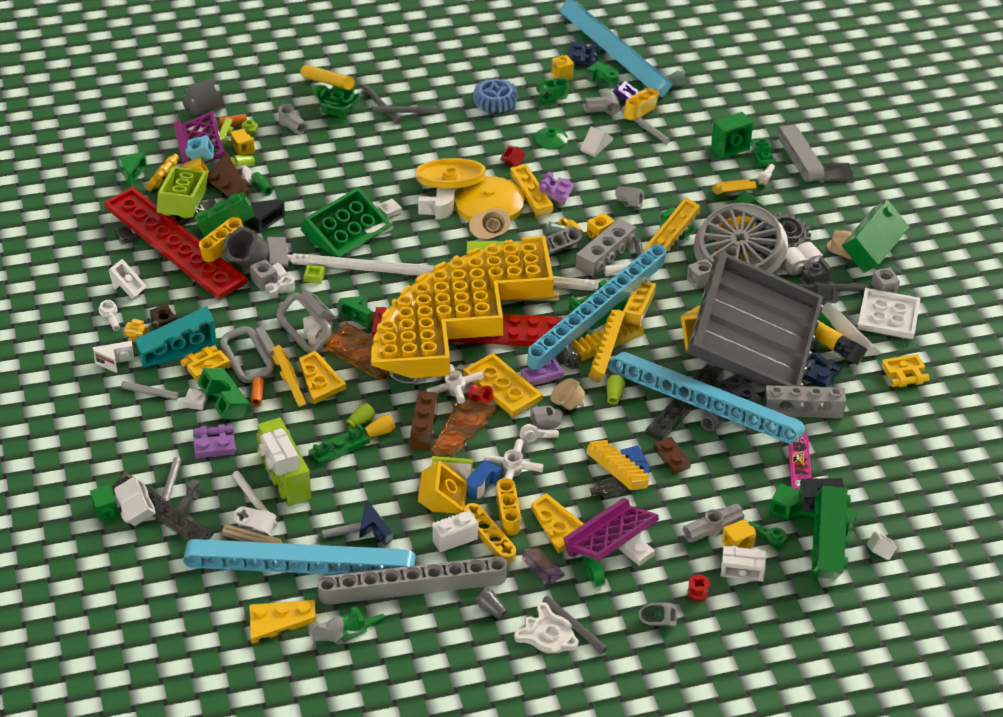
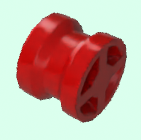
(698, 588)

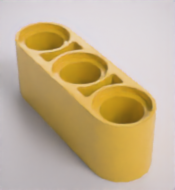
(640, 104)
(212, 245)
(508, 507)

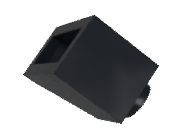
(265, 214)

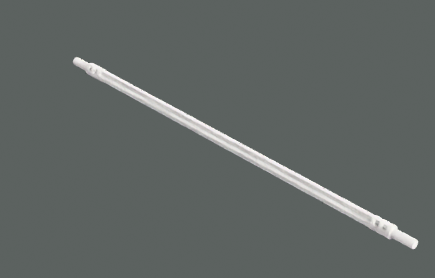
(413, 269)

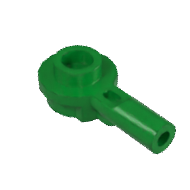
(775, 536)

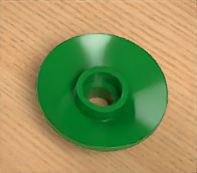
(551, 138)

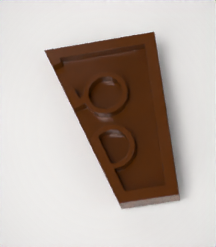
(226, 178)

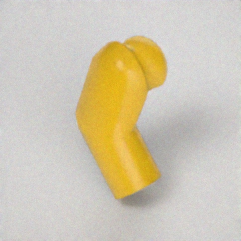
(569, 223)

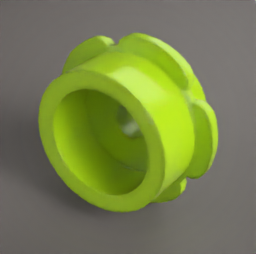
(250, 127)

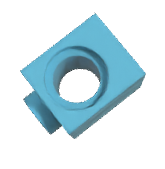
(201, 148)

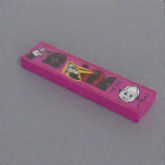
(799, 461)

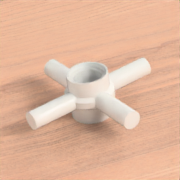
(456, 384)
(513, 461)

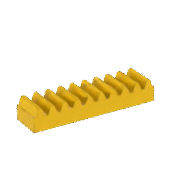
(529, 185)
(675, 224)
(639, 303)
(606, 345)
(588, 346)
(618, 465)

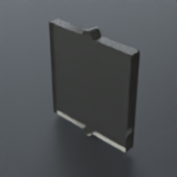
(837, 173)

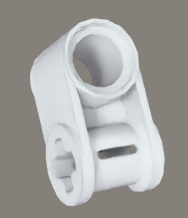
(257, 521)

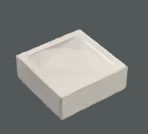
(389, 208)

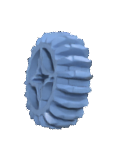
(495, 95)

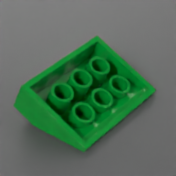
(342, 223)

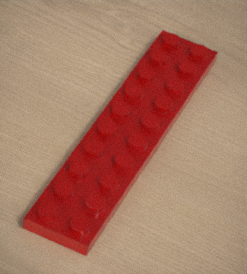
(174, 243)
(517, 329)

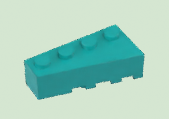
(177, 338)

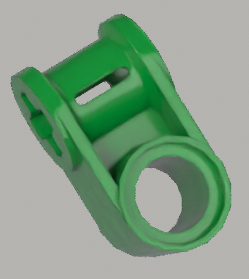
(554, 89)

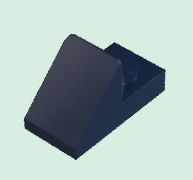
(373, 522)

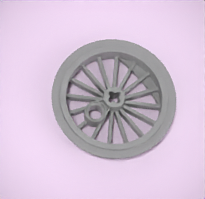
(743, 240)

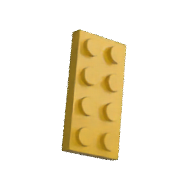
(508, 387)

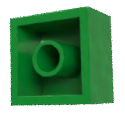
(731, 135)

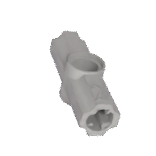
(713, 523)

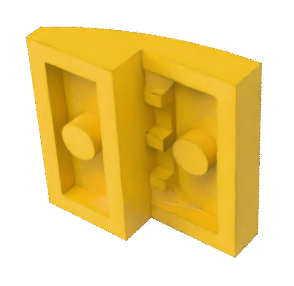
(733, 186)

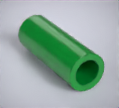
(262, 184)

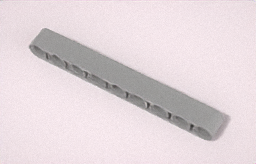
(412, 580)

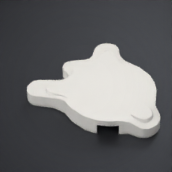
(547, 632)

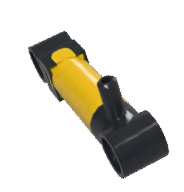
(839, 343)

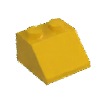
(442, 489)

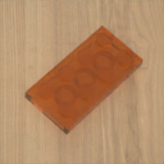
(355, 348)

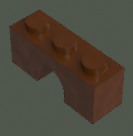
(423, 419)

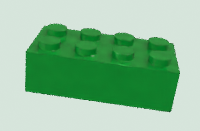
(830, 532)

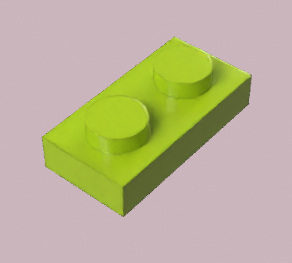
(225, 131)

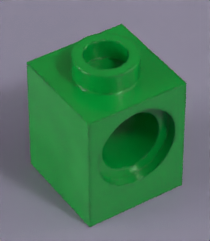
(104, 502)

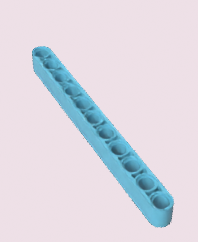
(616, 47)
(595, 307)
(712, 402)
(292, 557)

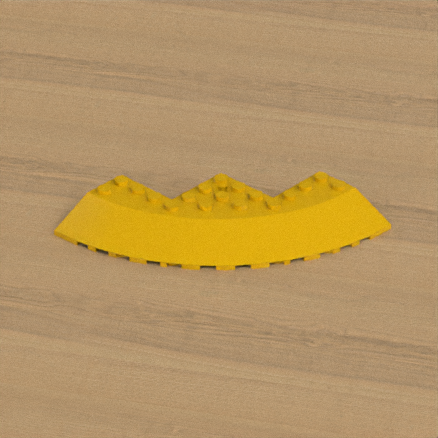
(457, 303)

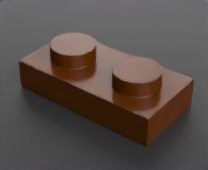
(672, 455)

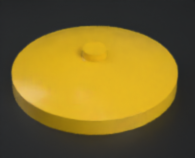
(450, 173)
(487, 195)

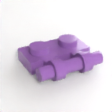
(558, 189)
(214, 446)

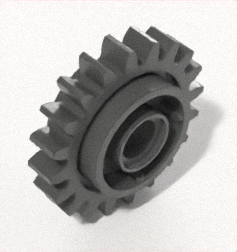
(794, 229)

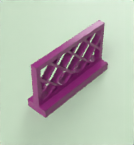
(184, 134)
(598, 530)

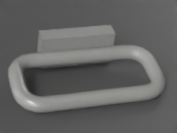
(316, 309)
(263, 345)

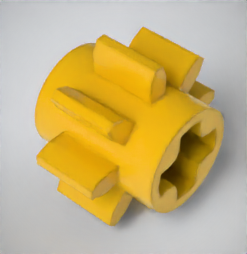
(135, 329)

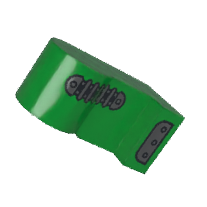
(603, 74)

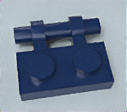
(579, 50)
(818, 375)

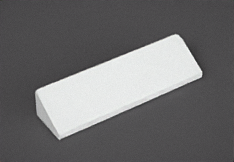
(846, 328)

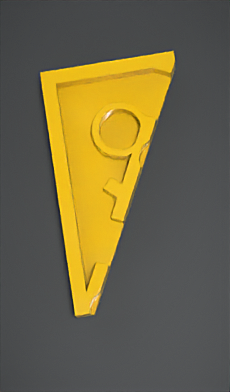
(288, 374)

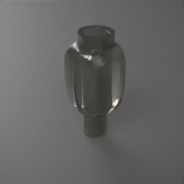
(570, 357)
(609, 488)

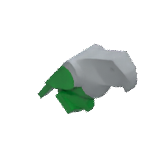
(343, 628)

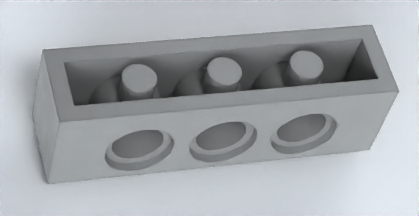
(605, 247)
(806, 401)

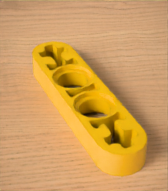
(493, 531)

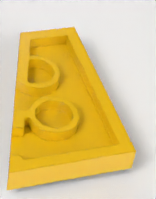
(320, 377)
(555, 520)
(275, 617)

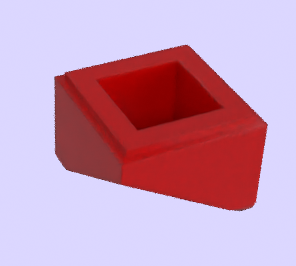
(513, 156)

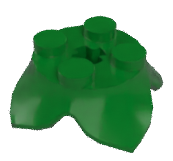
(335, 100)

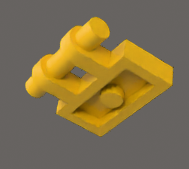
(163, 171)
(207, 358)
(902, 366)

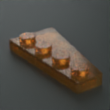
(461, 426)

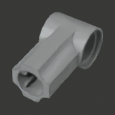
(607, 103)
(289, 119)

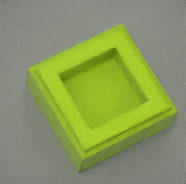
(314, 274)

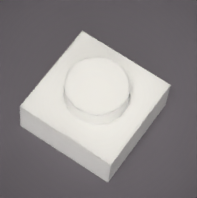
(195, 399)

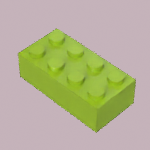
(181, 192)
(293, 485)

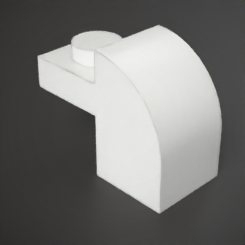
(440, 206)

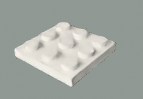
(889, 313)

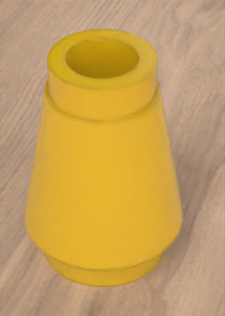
(380, 426)

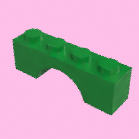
(787, 505)

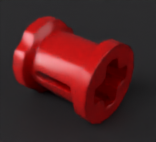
(480, 393)

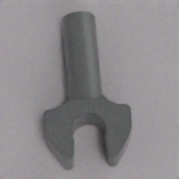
(193, 491)

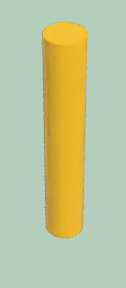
(327, 77)

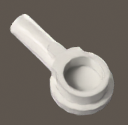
(764, 177)
(109, 309)
(530, 433)

